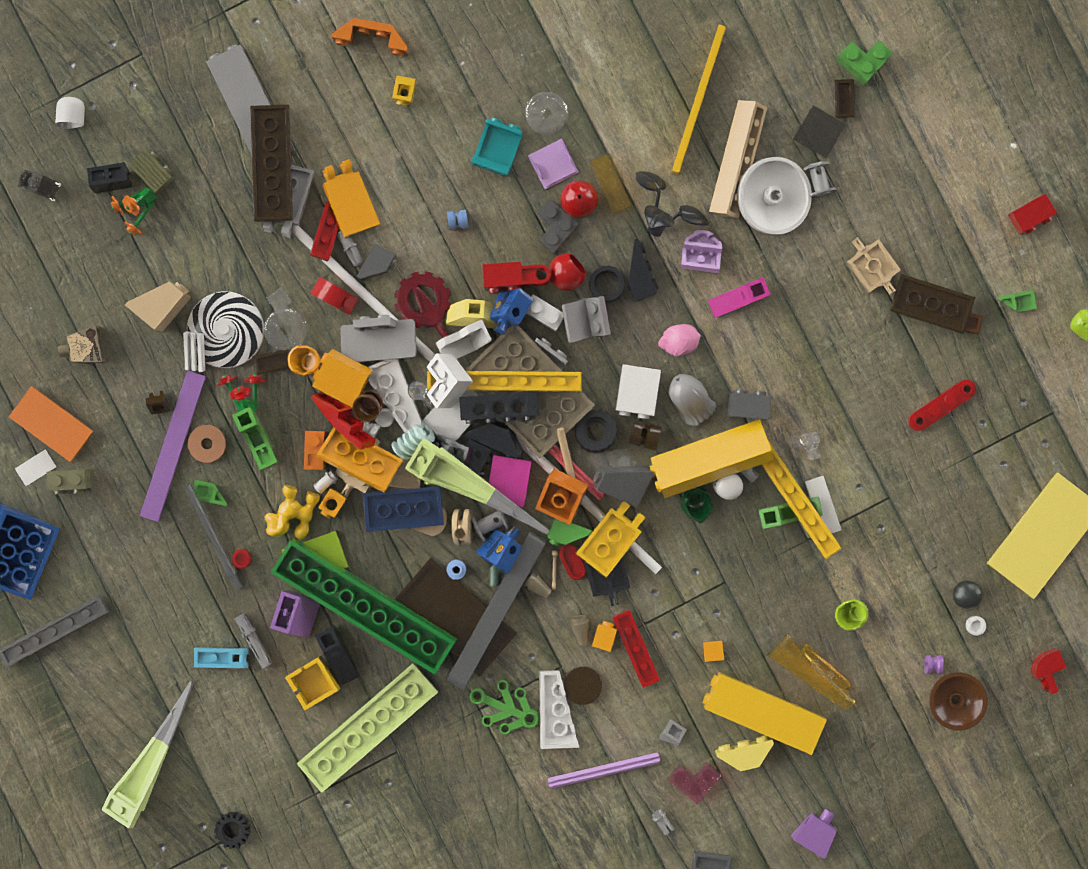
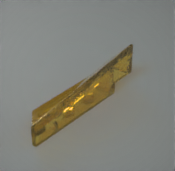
(813, 670)

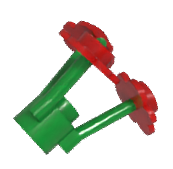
(240, 392)

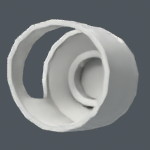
(70, 110)
(729, 487)

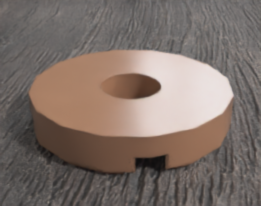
(218, 443)

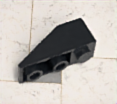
(640, 281)
(337, 654)

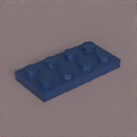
(403, 509)

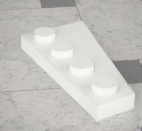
(393, 388)
(555, 716)

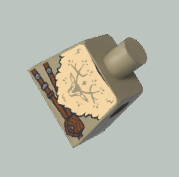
(84, 346)

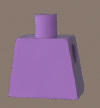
(816, 833)

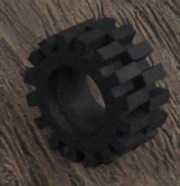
(226, 840)

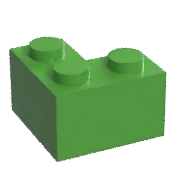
(863, 65)

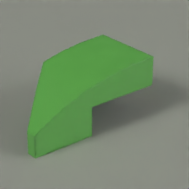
(1020, 301)
(208, 492)

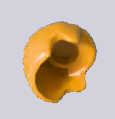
(303, 360)

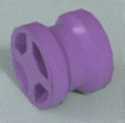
(933, 664)

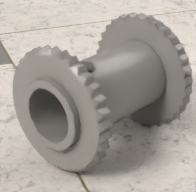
(820, 181)
(487, 523)

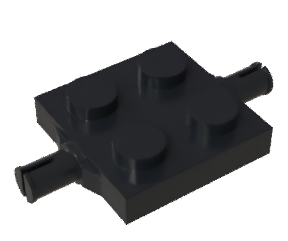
(609, 585)

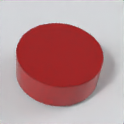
(241, 558)

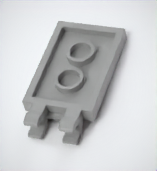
(301, 185)

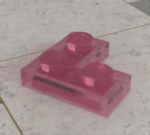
(694, 786)

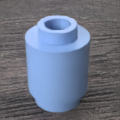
(461, 564)

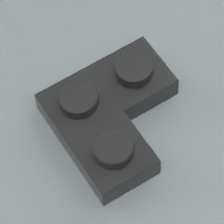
(561, 225)

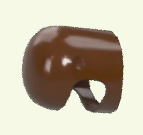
(367, 405)

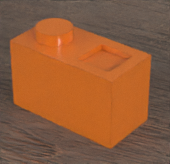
(313, 443)

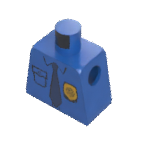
(510, 309)
(501, 549)

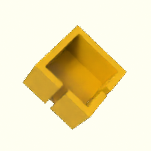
(314, 681)

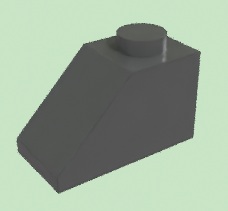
(377, 263)

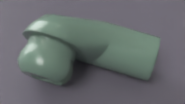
(494, 574)

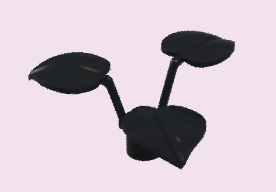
(657, 218)

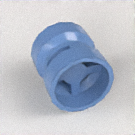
(462, 220)

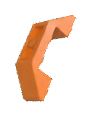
(345, 34)

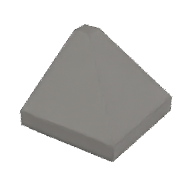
(673, 733)

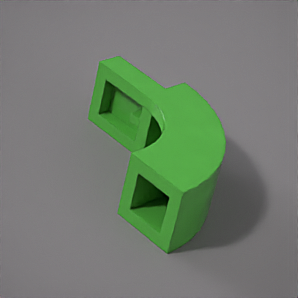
(256, 437)
(783, 514)

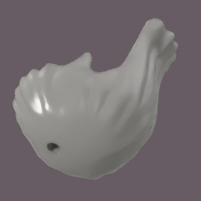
(691, 399)

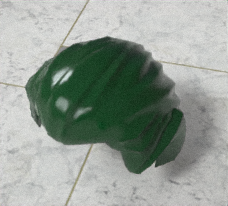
(696, 504)

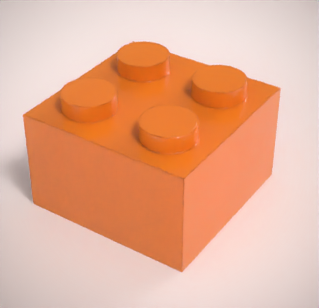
(561, 496)

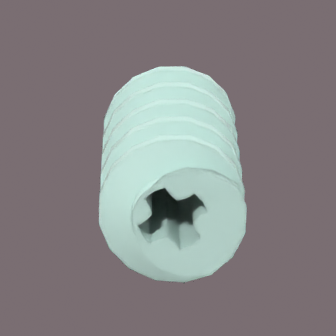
(407, 445)

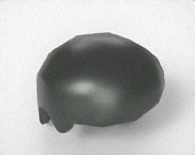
(967, 594)

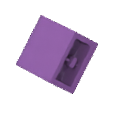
(295, 614)

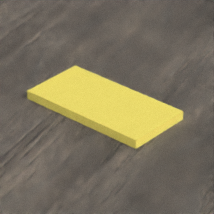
(1043, 536)

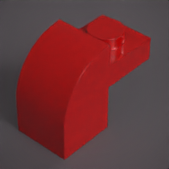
(334, 296)
(1044, 666)

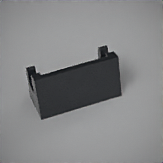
(109, 177)

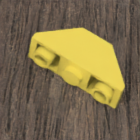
(469, 312)
(745, 754)

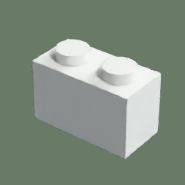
(545, 313)

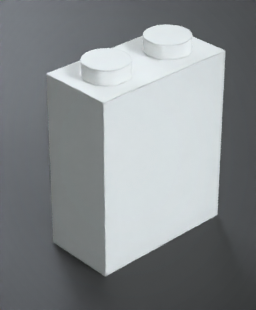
(637, 391)

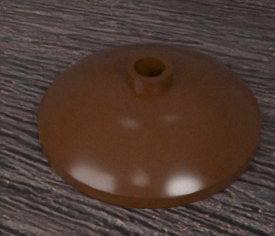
(971, 701)

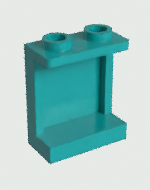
(497, 147)

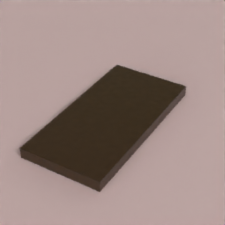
(452, 609)

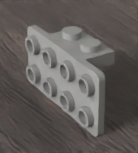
(379, 339)

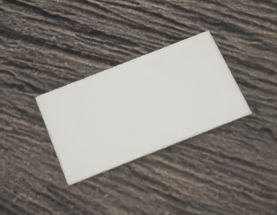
(35, 467)

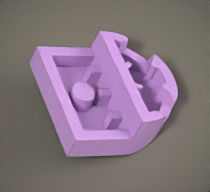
(701, 252)

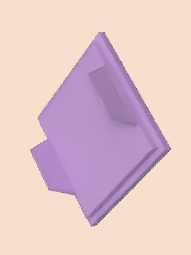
(553, 164)

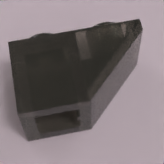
(39, 185)

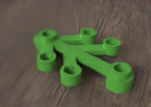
(507, 708)

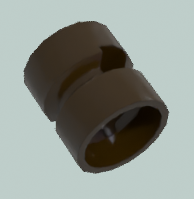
(652, 435)

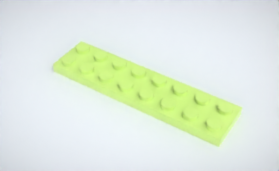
(367, 727)

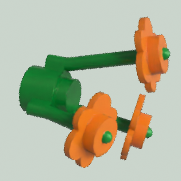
(142, 197)

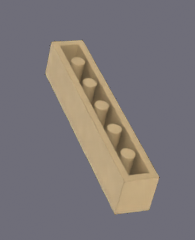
(737, 157)

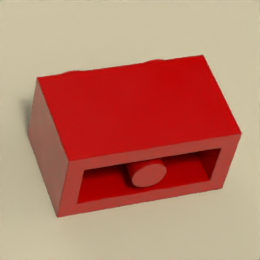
(1035, 212)

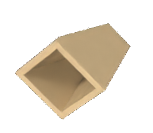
(160, 305)

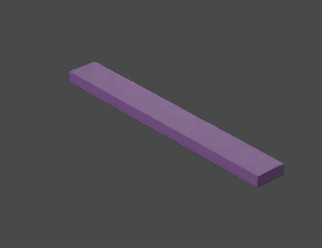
(173, 446)

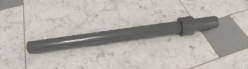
(230, 570)

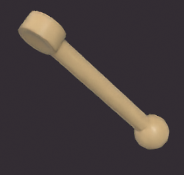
(554, 553)

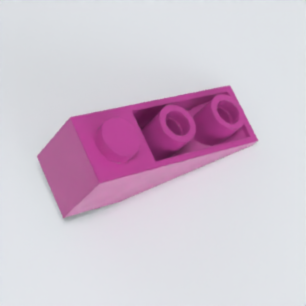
(739, 297)

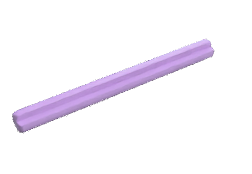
(604, 770)

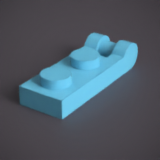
(220, 657)

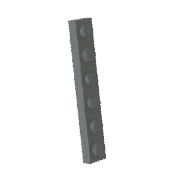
(53, 631)

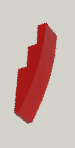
(340, 417)

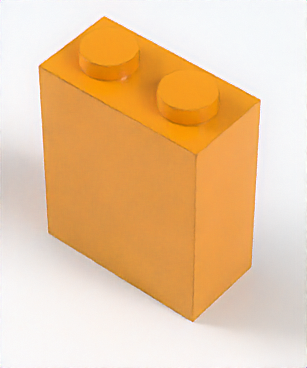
(341, 377)

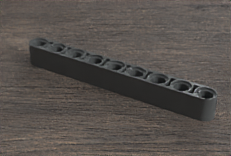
(496, 611)

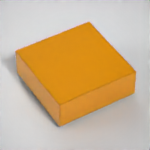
(713, 651)

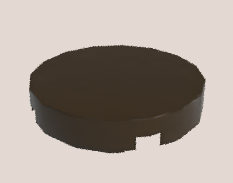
(582, 685)

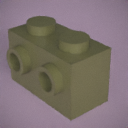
(67, 480)

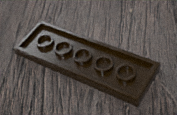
(271, 163)

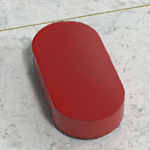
(573, 563)

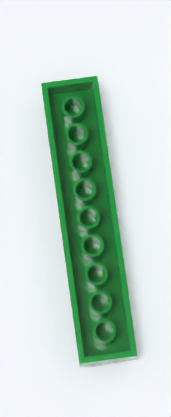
(364, 605)

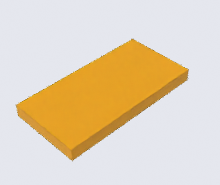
(368, 465)

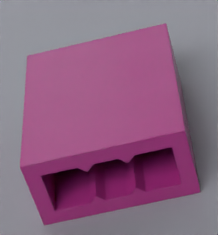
(510, 478)

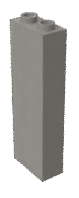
(238, 86)

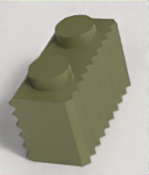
(151, 171)

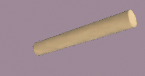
(565, 452)

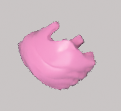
(679, 340)

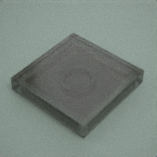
(819, 131)

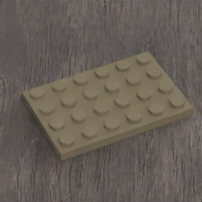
(556, 408)

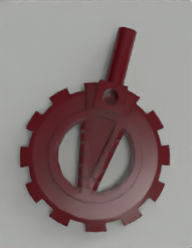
(431, 314)

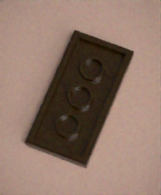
(932, 304)

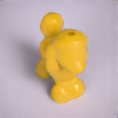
(289, 509)

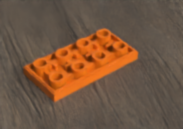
(51, 424)

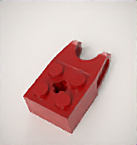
(512, 276)

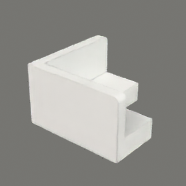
(465, 341)
(450, 380)

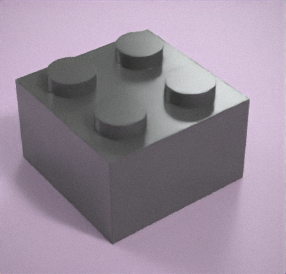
(748, 405)

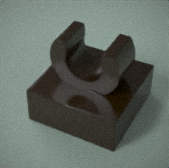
(157, 404)

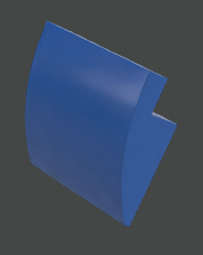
(23, 550)

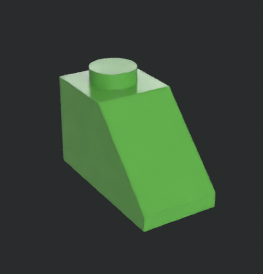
(563, 533)

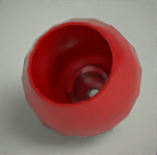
(579, 207)
(567, 272)

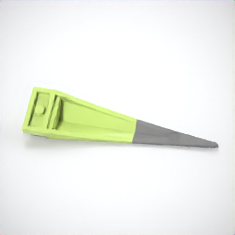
(443, 469)
(134, 788)

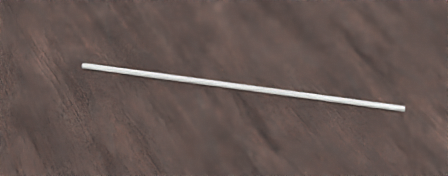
(429, 355)

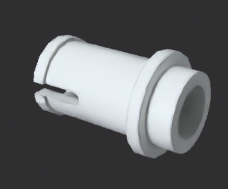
(325, 481)

